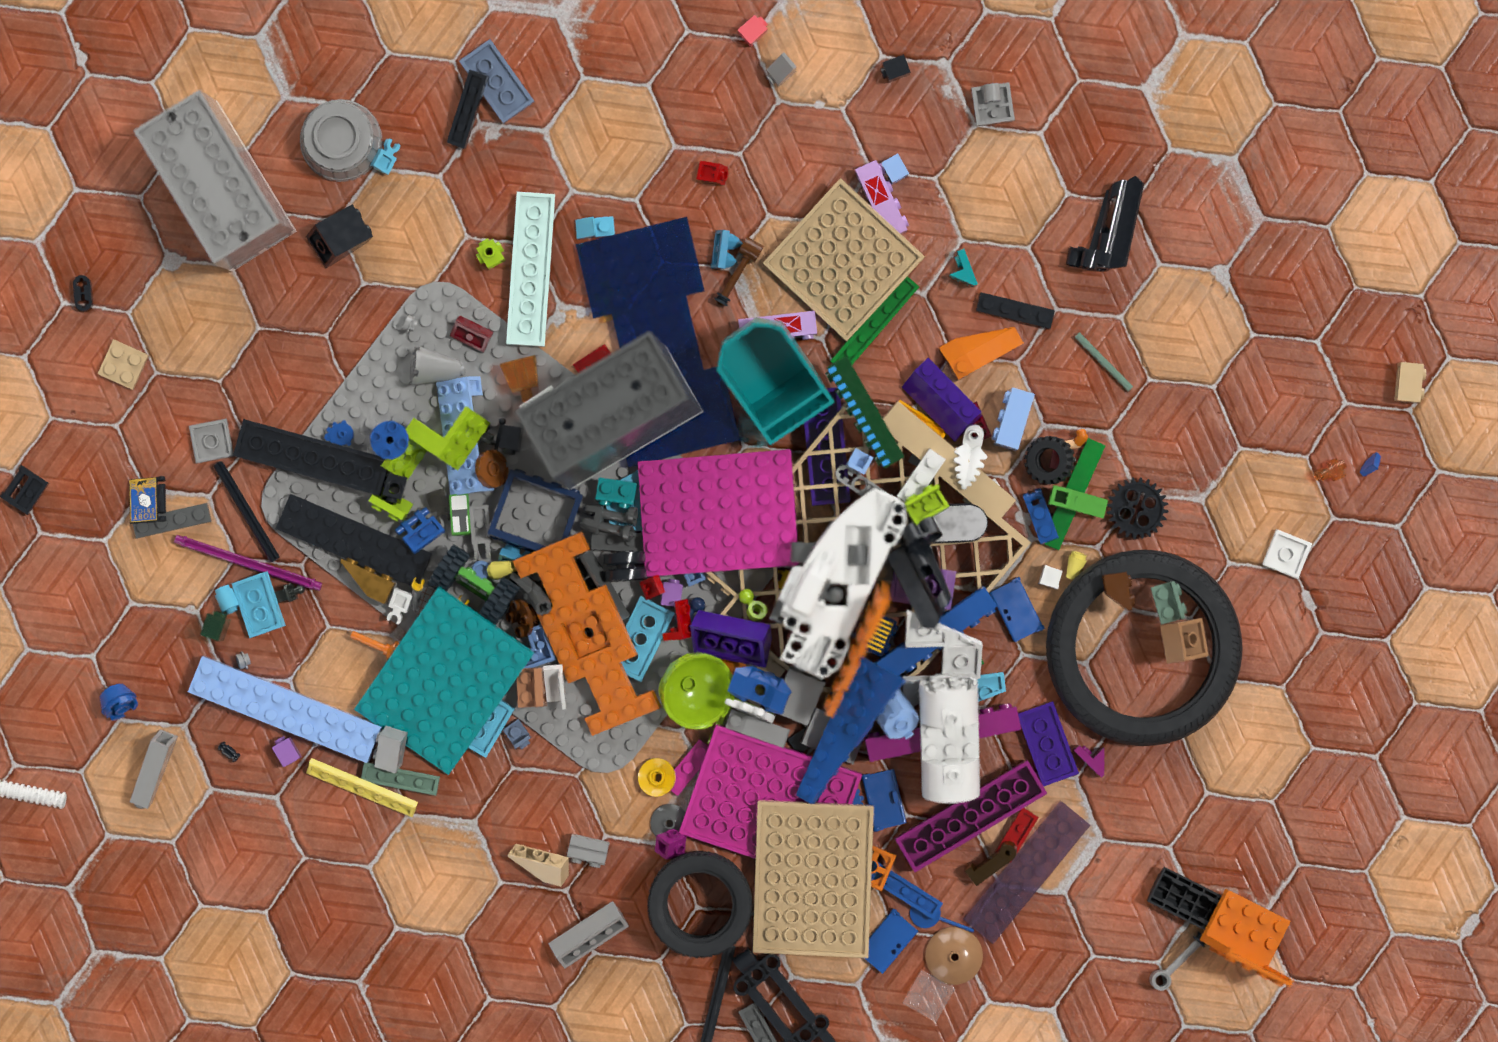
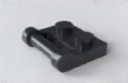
(29, 493)

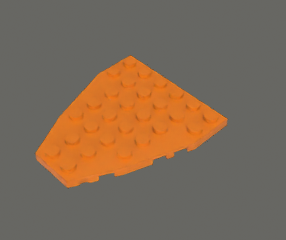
(857, 647)

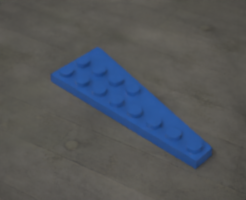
(860, 706)

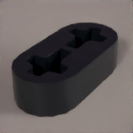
(87, 292)

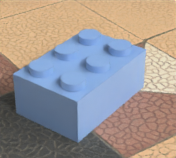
(1012, 418)

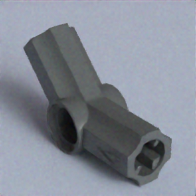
(532, 592)

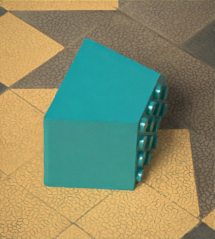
(771, 377)

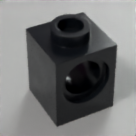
(394, 481)

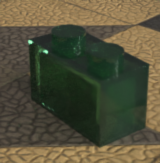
(215, 626)

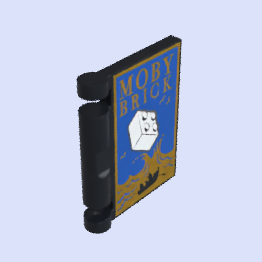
(147, 500)

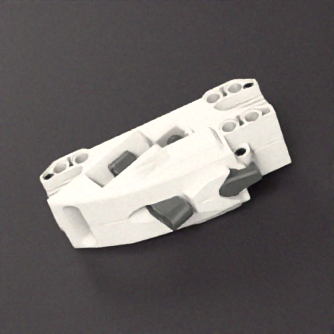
(846, 554)

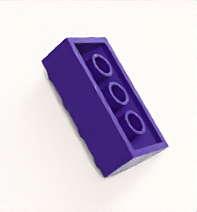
(941, 399)
(731, 638)

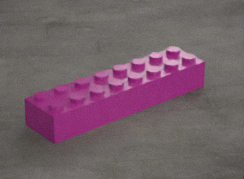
(990, 723)
(968, 819)

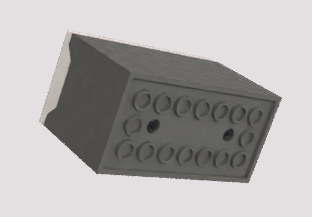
(609, 411)

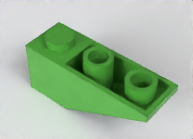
(1077, 501)

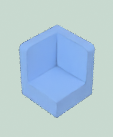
(895, 169)
(859, 461)

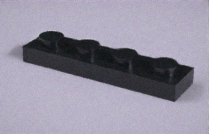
(467, 109)
(1015, 310)

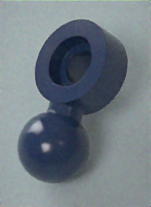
(696, 604)

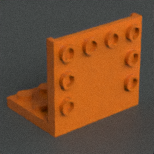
(1246, 934)

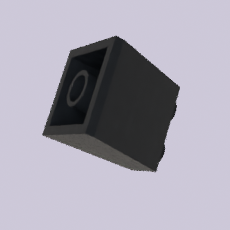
(339, 235)

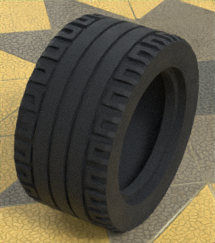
(699, 945)

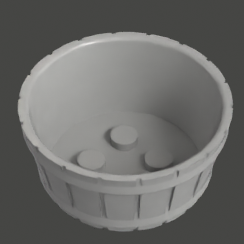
(340, 140)

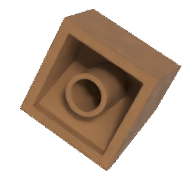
(1184, 640)

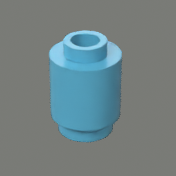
(226, 599)

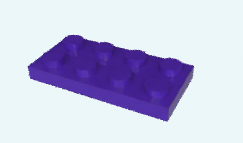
(1047, 744)

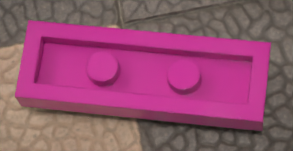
(689, 766)

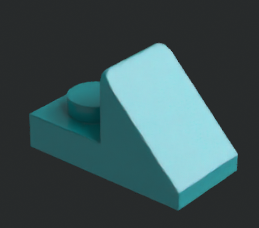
(966, 274)

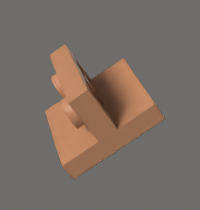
(531, 688)

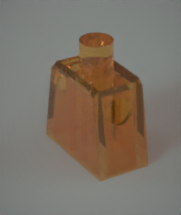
(521, 376)

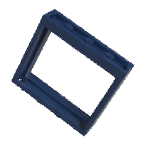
(538, 481)

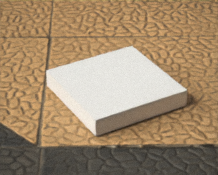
(1287, 554)

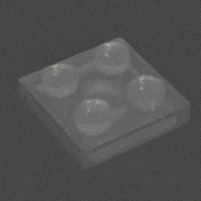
(928, 995)

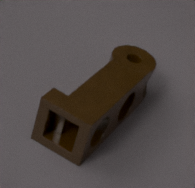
(992, 864)

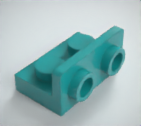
(616, 492)

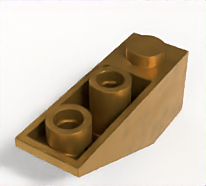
(373, 585)

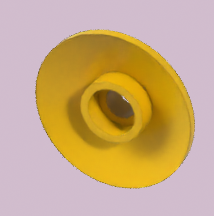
(648, 773)

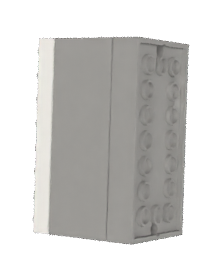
(215, 181)

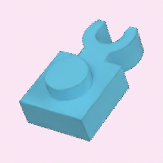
(384, 158)

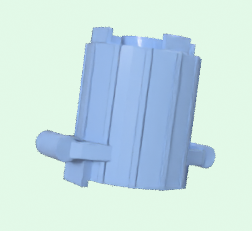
(898, 718)

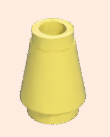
(1075, 564)
(500, 569)

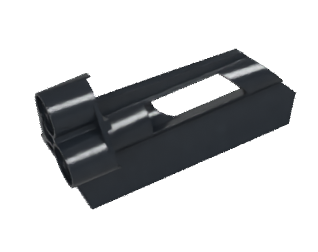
(1111, 246)
(914, 563)

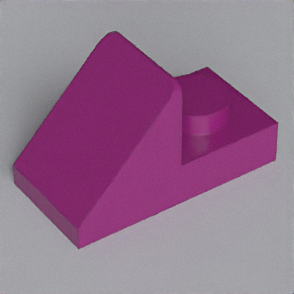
(1096, 762)

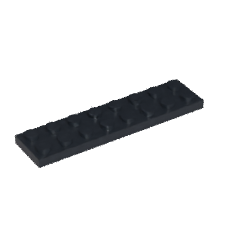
(310, 457)
(352, 540)

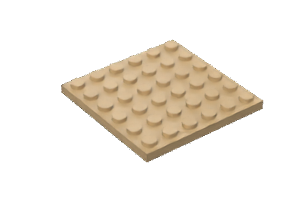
(843, 259)

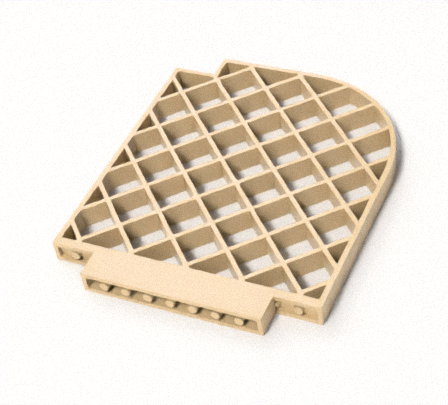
(916, 438)

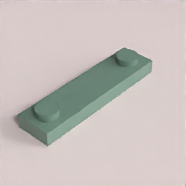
(402, 779)

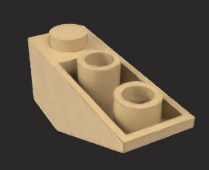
(544, 865)

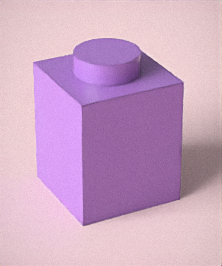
(672, 593)
(286, 751)

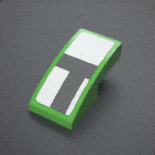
(460, 514)

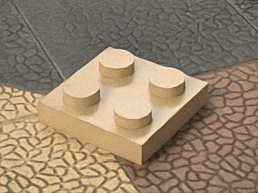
(123, 364)

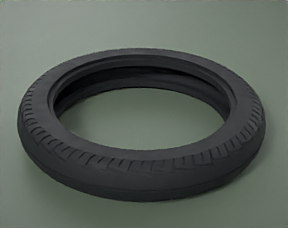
(1225, 649)

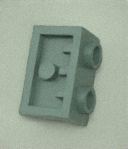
(1168, 602)

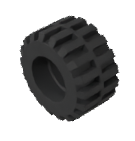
(1065, 460)

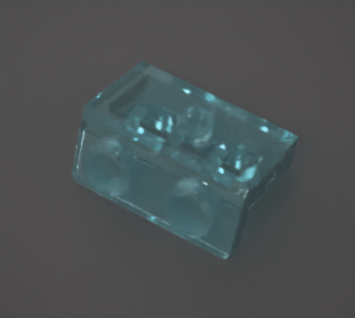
(749, 431)

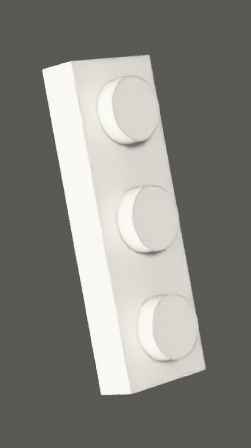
(922, 475)

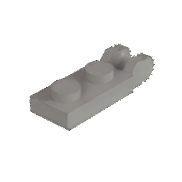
(479, 528)

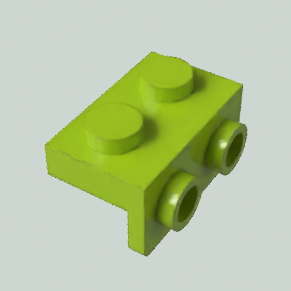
(926, 504)
(396, 511)

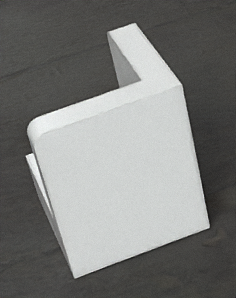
(1050, 577)

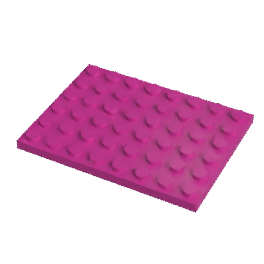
(717, 512)
(740, 773)

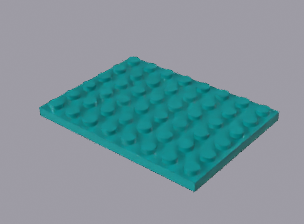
(444, 680)

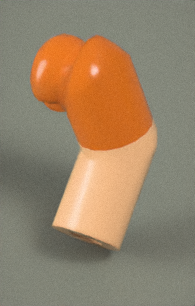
(1081, 438)

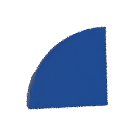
(1371, 464)

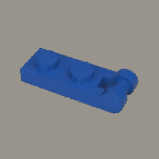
(1041, 517)

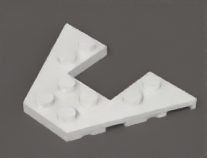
(959, 655)

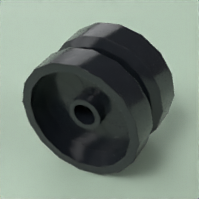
(625, 566)

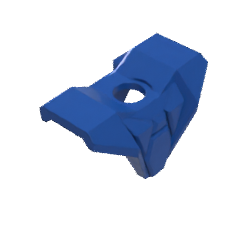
(747, 678)

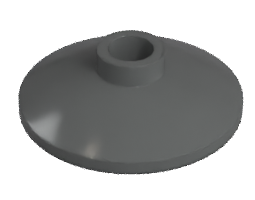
(664, 813)

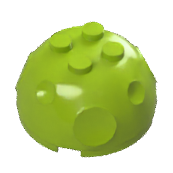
(696, 690)

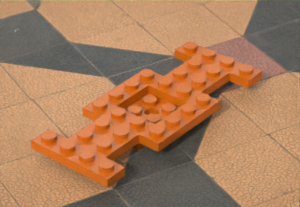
(598, 655)

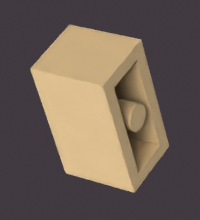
(1409, 382)

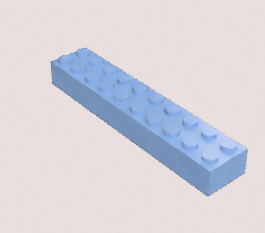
(285, 709)

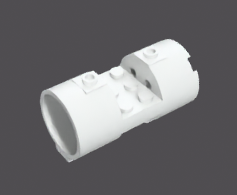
(949, 738)

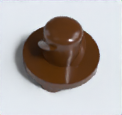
(521, 617)

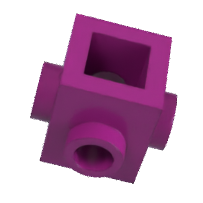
(670, 844)

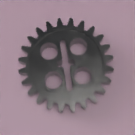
(1153, 515)

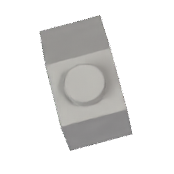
(780, 70)

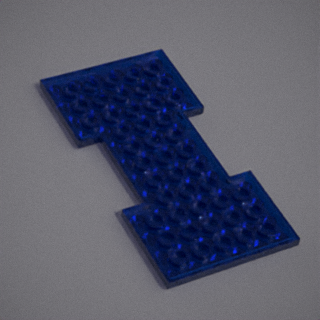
(645, 286)

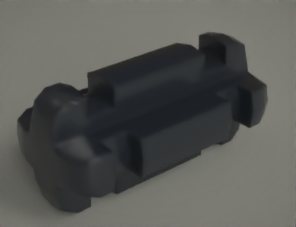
(228, 751)

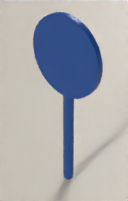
(924, 921)

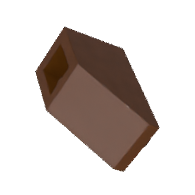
(1117, 589)

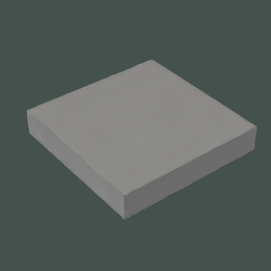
(211, 441)

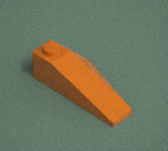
(973, 352)

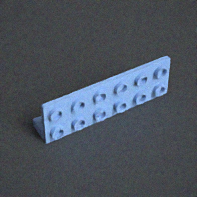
(452, 399)

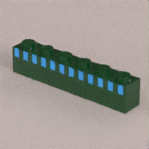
(865, 412)

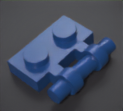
(421, 535)

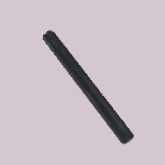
(246, 511)
(717, 995)

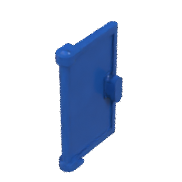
(1019, 608)
(884, 794)
(889, 940)

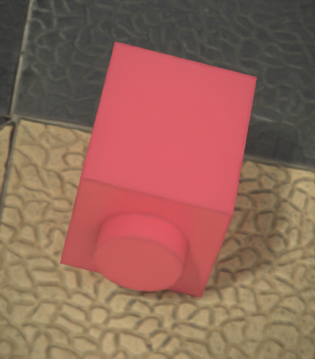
(753, 30)

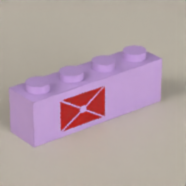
(879, 194)
(799, 324)

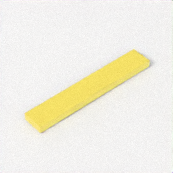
(361, 787)

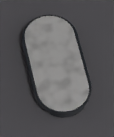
(961, 523)

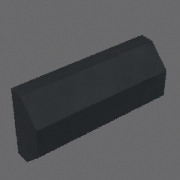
(1183, 898)

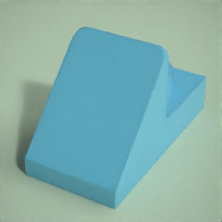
(594, 227)

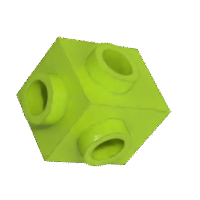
(490, 260)

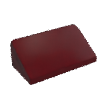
(471, 333)

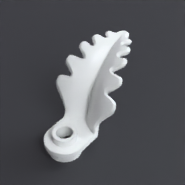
(970, 451)

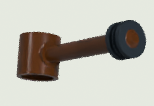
(750, 251)

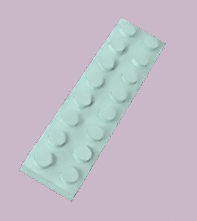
(530, 269)

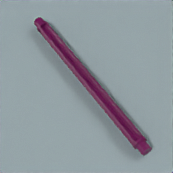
(247, 562)

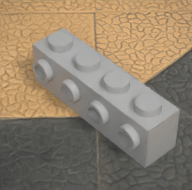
(591, 931)

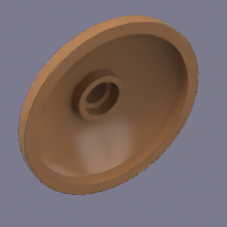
(951, 941)

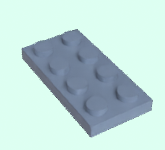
(503, 87)

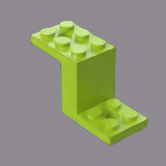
(451, 449)

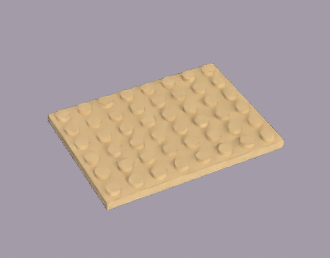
(813, 878)

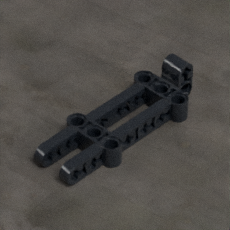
(746, 963)

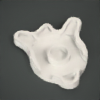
(750, 710)

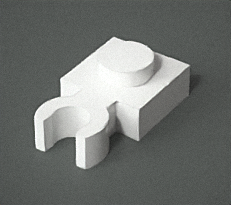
(400, 603)

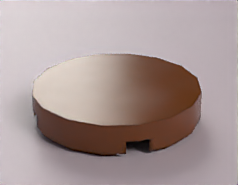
(491, 468)

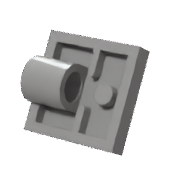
(992, 104)

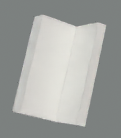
(555, 684)

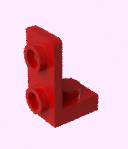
(683, 620)

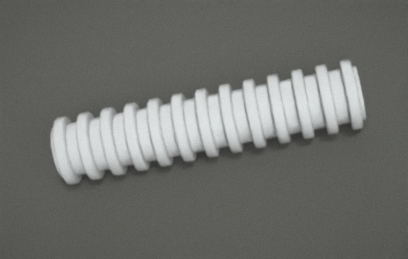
(33, 794)

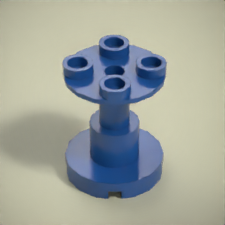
(381, 437)

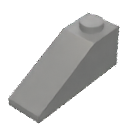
(757, 728)

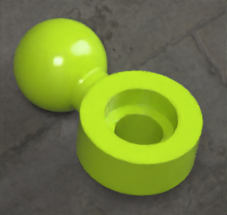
(747, 597)

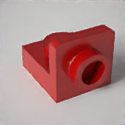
(712, 172)
(652, 587)

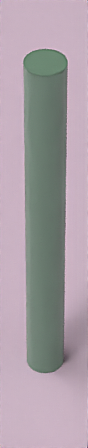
(1103, 361)

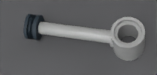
(1175, 965)

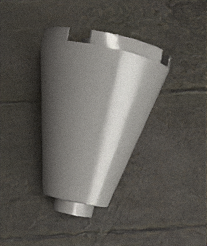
(433, 367)

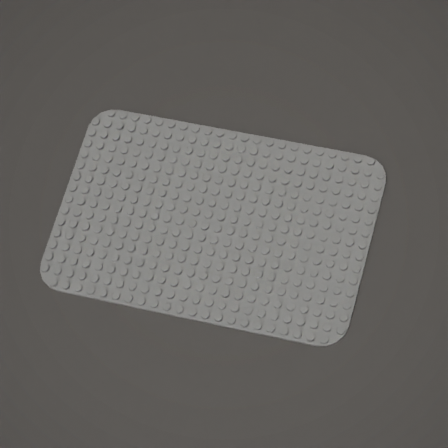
(381, 392)

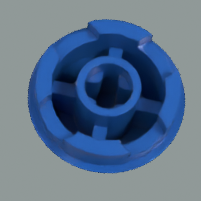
(117, 701)

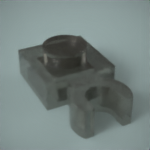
(438, 502)

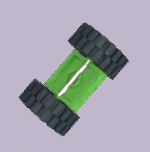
(452, 569)

